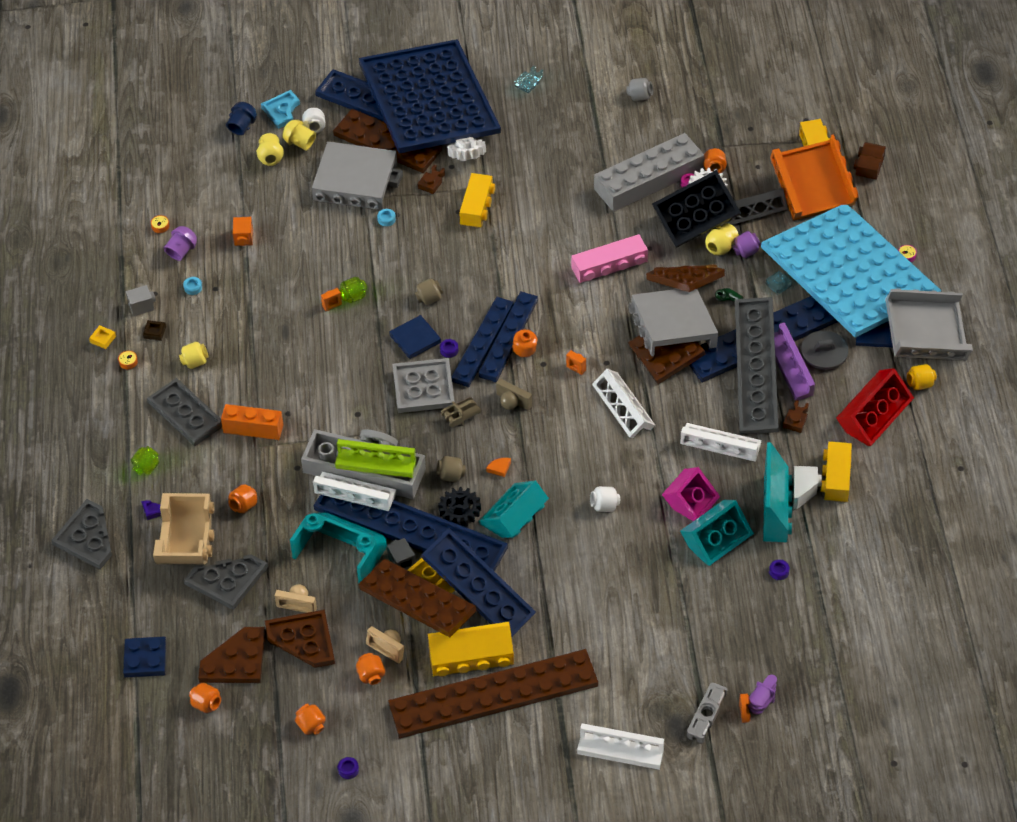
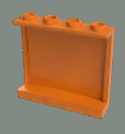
(814, 178)

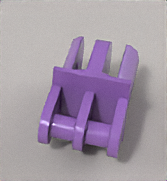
(763, 695)

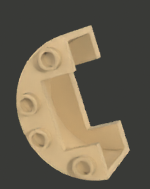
(185, 529)

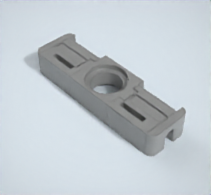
(711, 701)

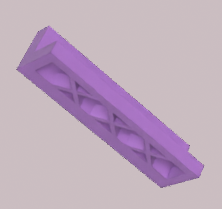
(792, 364)

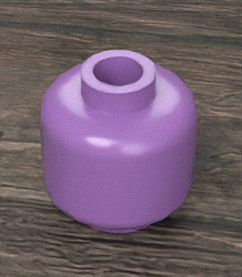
(746, 244)

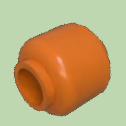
(715, 159)
(524, 343)
(242, 498)
(370, 668)
(205, 698)
(310, 719)

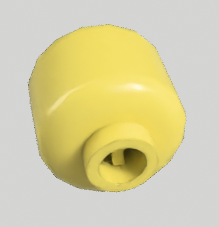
(194, 355)

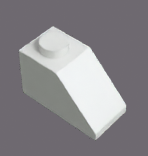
(805, 484)

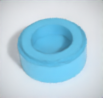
(386, 217)
(192, 285)

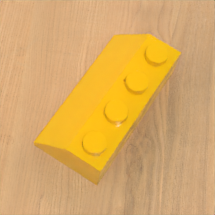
(471, 649)

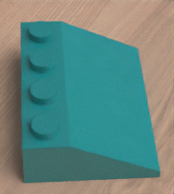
(776, 497)

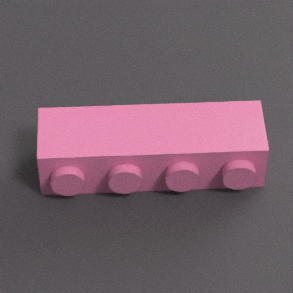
(609, 258)

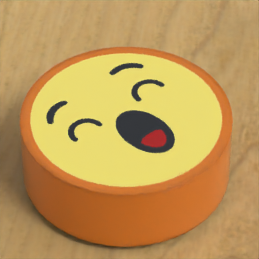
(160, 224)
(127, 360)

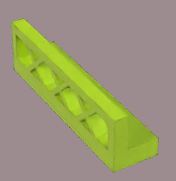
(376, 460)

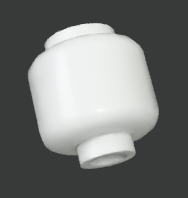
(314, 119)
(604, 499)

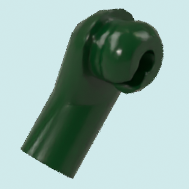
(727, 294)

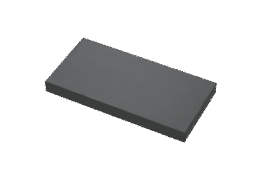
(185, 412)

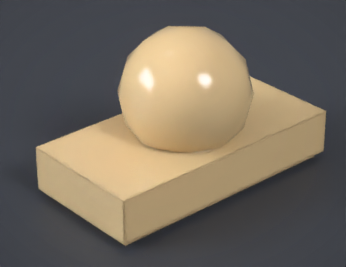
(296, 599)
(386, 643)

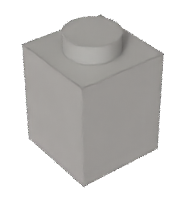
(140, 300)

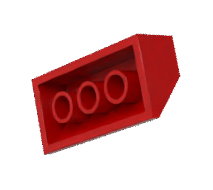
(875, 406)

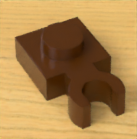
(431, 181)
(796, 418)

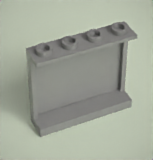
(353, 175)
(672, 318)
(927, 325)

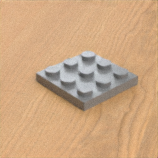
(423, 385)

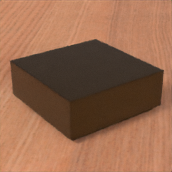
(154, 330)

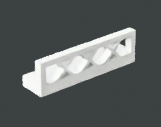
(628, 400)
(720, 442)
(354, 491)
(620, 748)

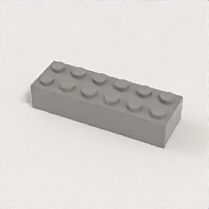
(648, 172)
(322, 454)

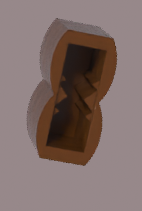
(870, 160)

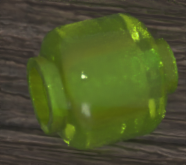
(353, 289)
(145, 460)

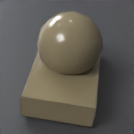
(513, 396)

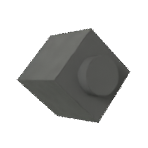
(401, 553)

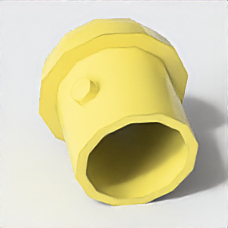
(297, 134)
(269, 149)
(720, 240)

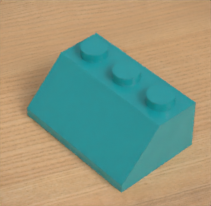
(514, 509)
(717, 531)

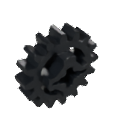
(459, 507)

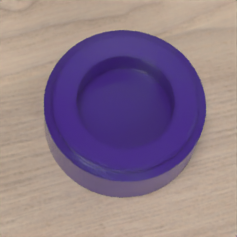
(449, 348)
(779, 569)
(348, 768)

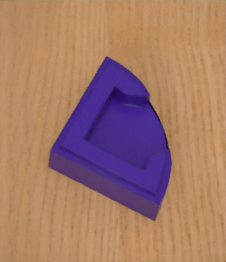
(151, 509)

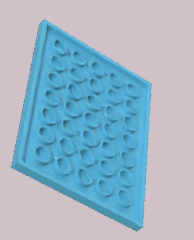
(845, 267)

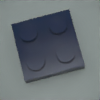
(145, 657)

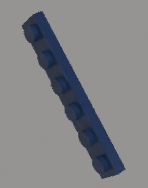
(482, 342)
(502, 346)

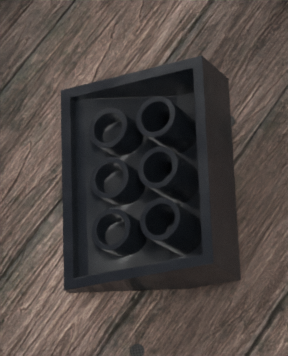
(696, 209)

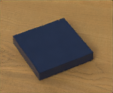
(415, 337)

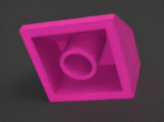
(691, 494)

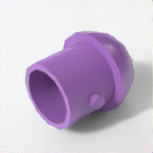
(180, 242)

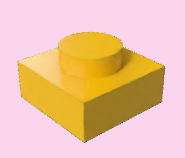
(102, 337)

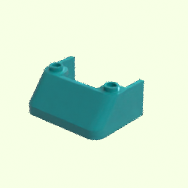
(364, 539)

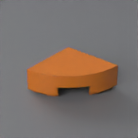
(499, 466)
(744, 709)

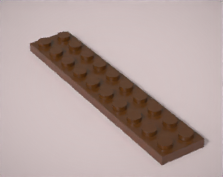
(492, 693)

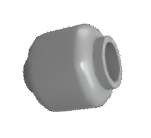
(639, 89)

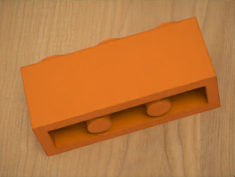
(252, 422)

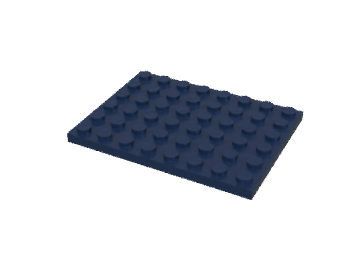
(429, 96)

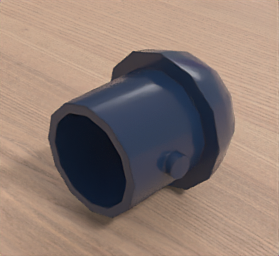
(241, 117)

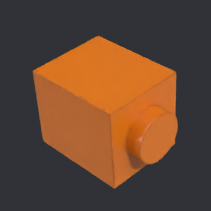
(242, 231)

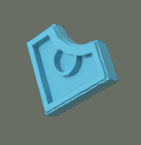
(280, 108)

